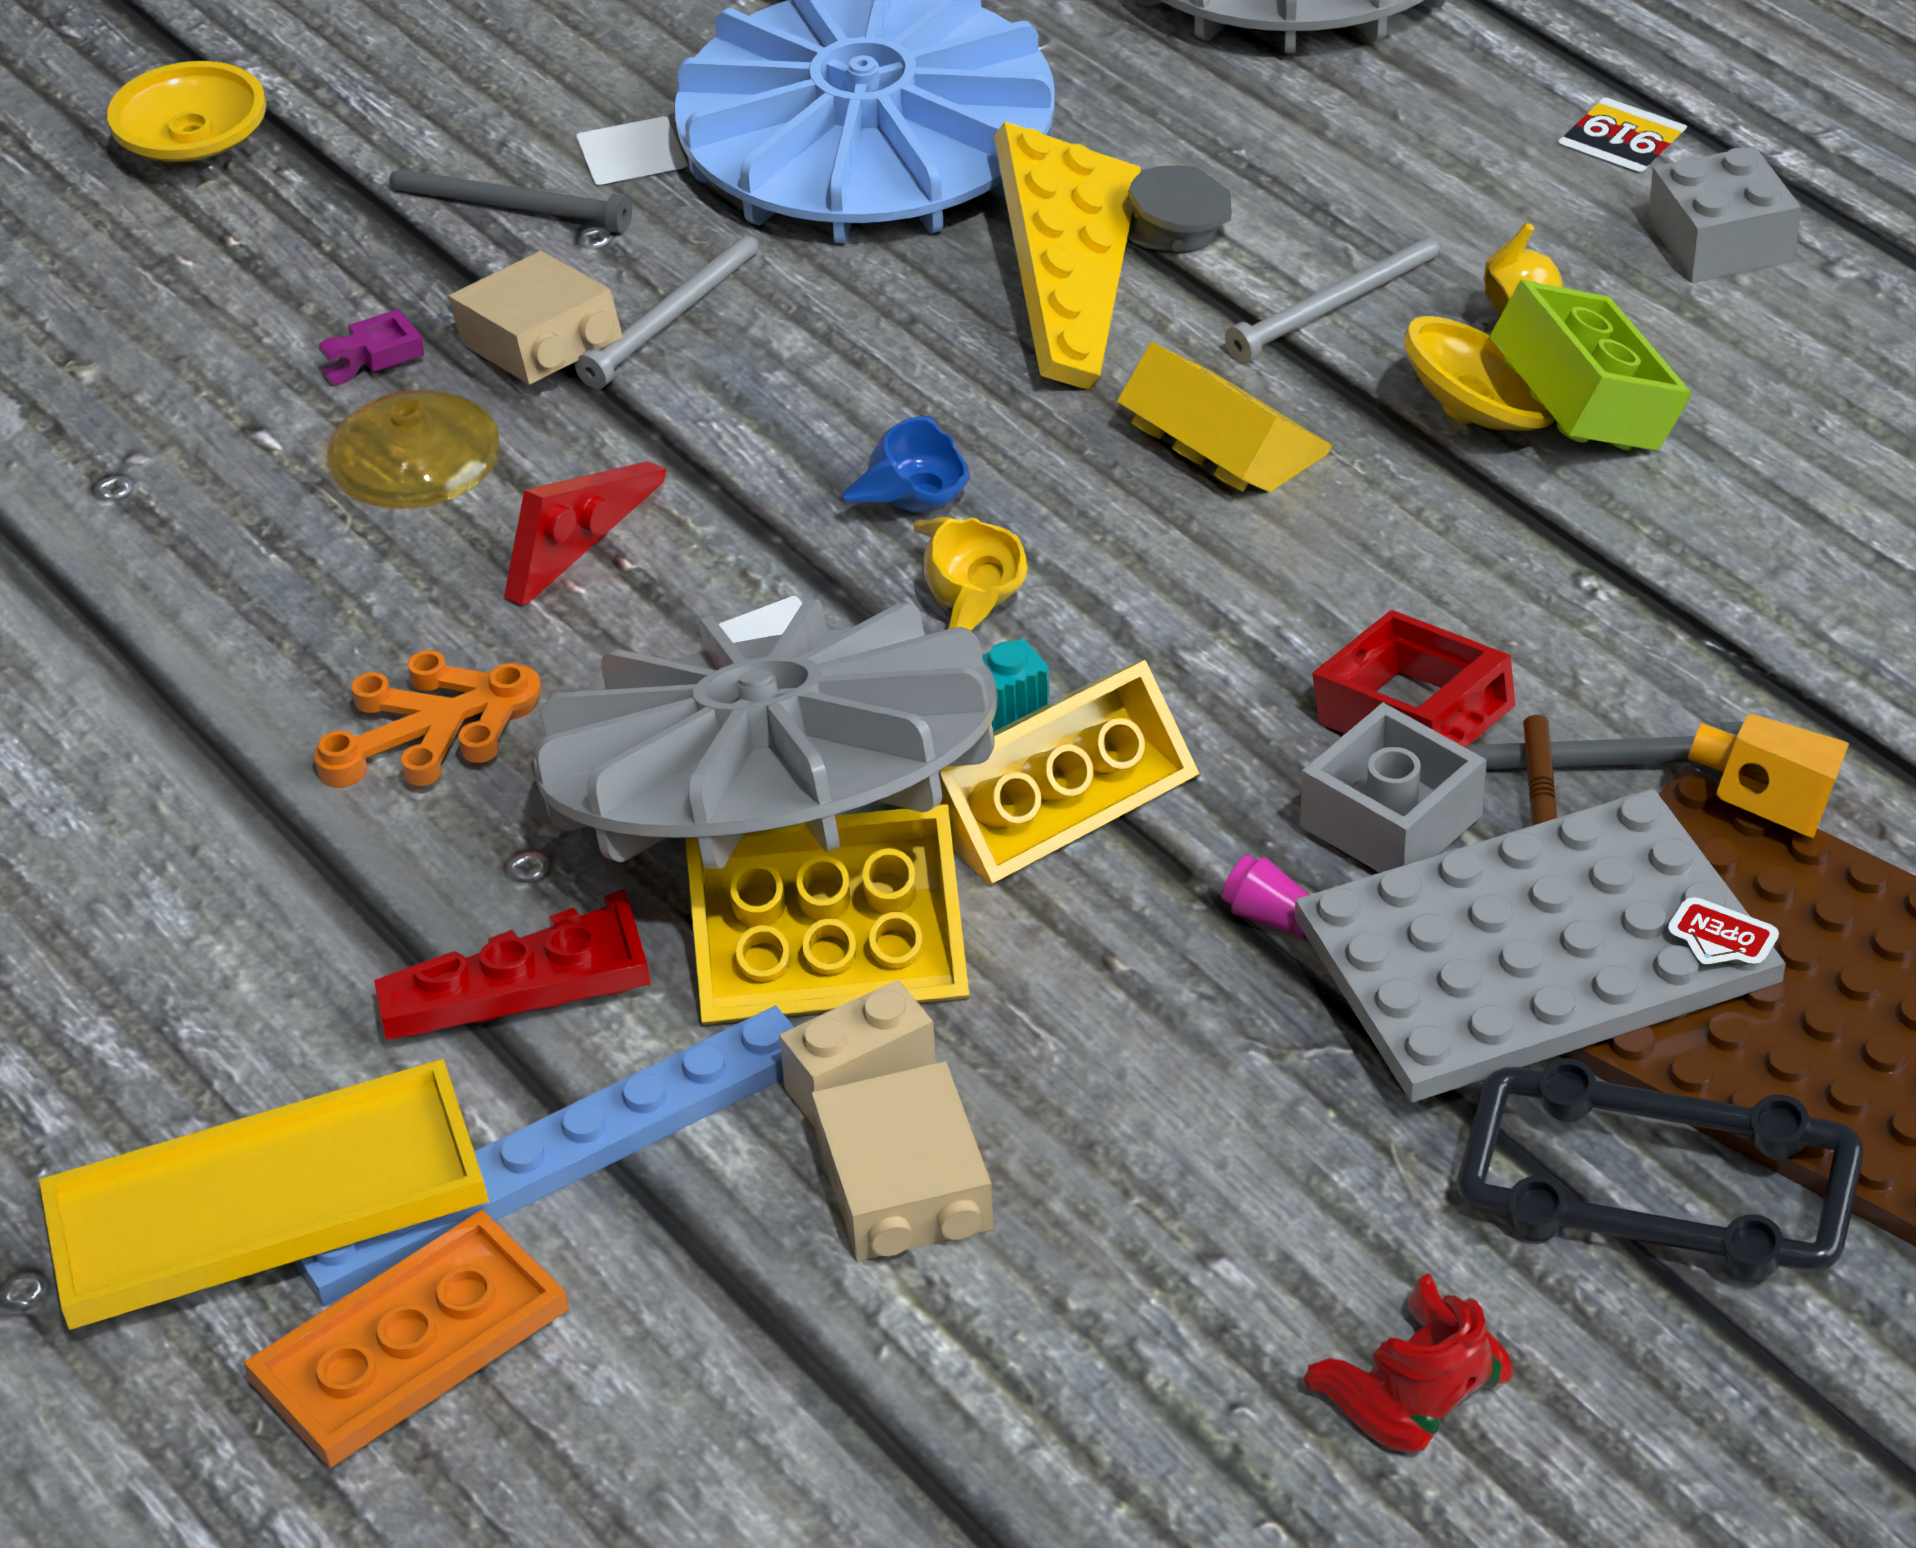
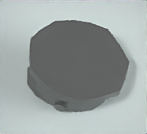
(1177, 208)

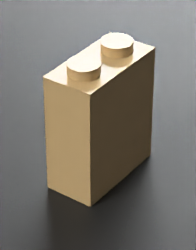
(535, 316)
(902, 1161)

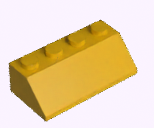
(1065, 772)

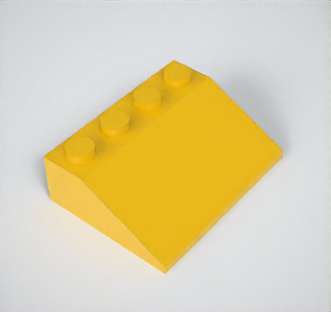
(829, 925)

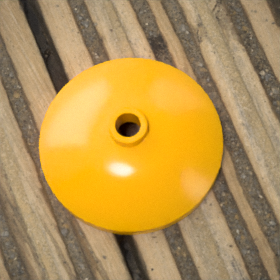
(186, 111)
(1470, 376)

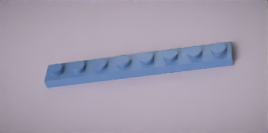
(581, 1141)

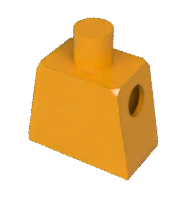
(1773, 769)

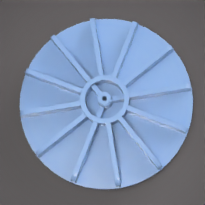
(859, 107)

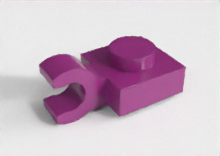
(377, 341)

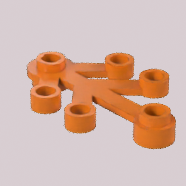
(502, 694)

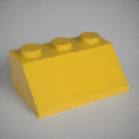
(1218, 422)

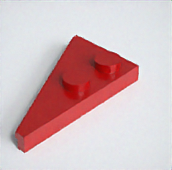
(567, 519)

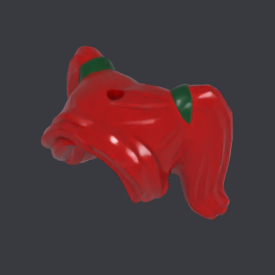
(1419, 1378)

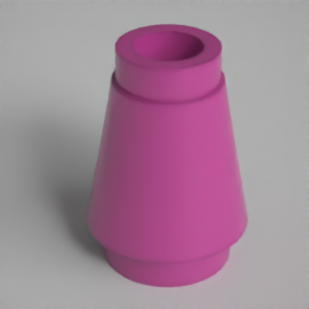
(1263, 894)

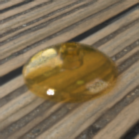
(413, 448)

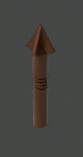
(1539, 769)

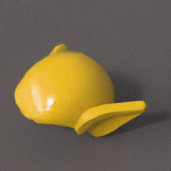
(1515, 263)
(971, 566)

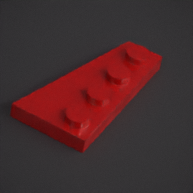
(515, 974)

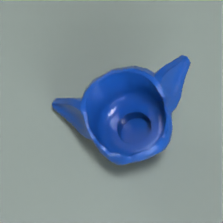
(912, 468)

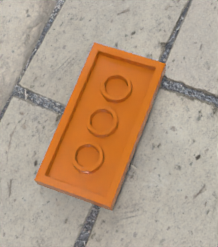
(406, 1337)

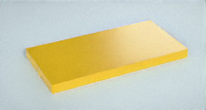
(259, 1193)

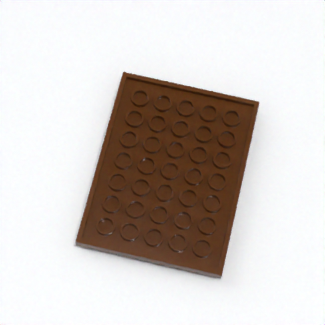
(1827, 1034)

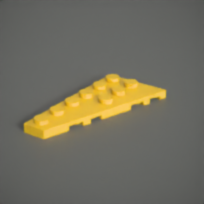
(1070, 242)

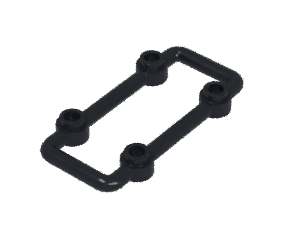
(1749, 1244)

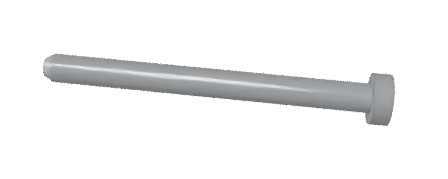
(1246, 341)
(597, 366)

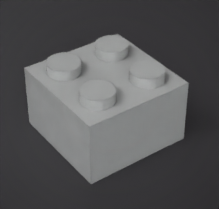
(1723, 214)
(1392, 791)

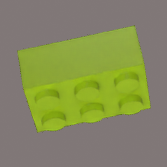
(1589, 366)

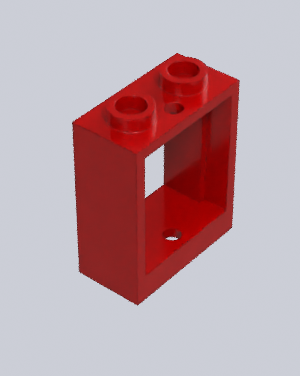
(1471, 678)

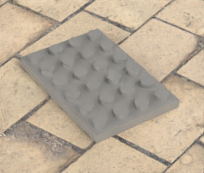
(1526, 944)

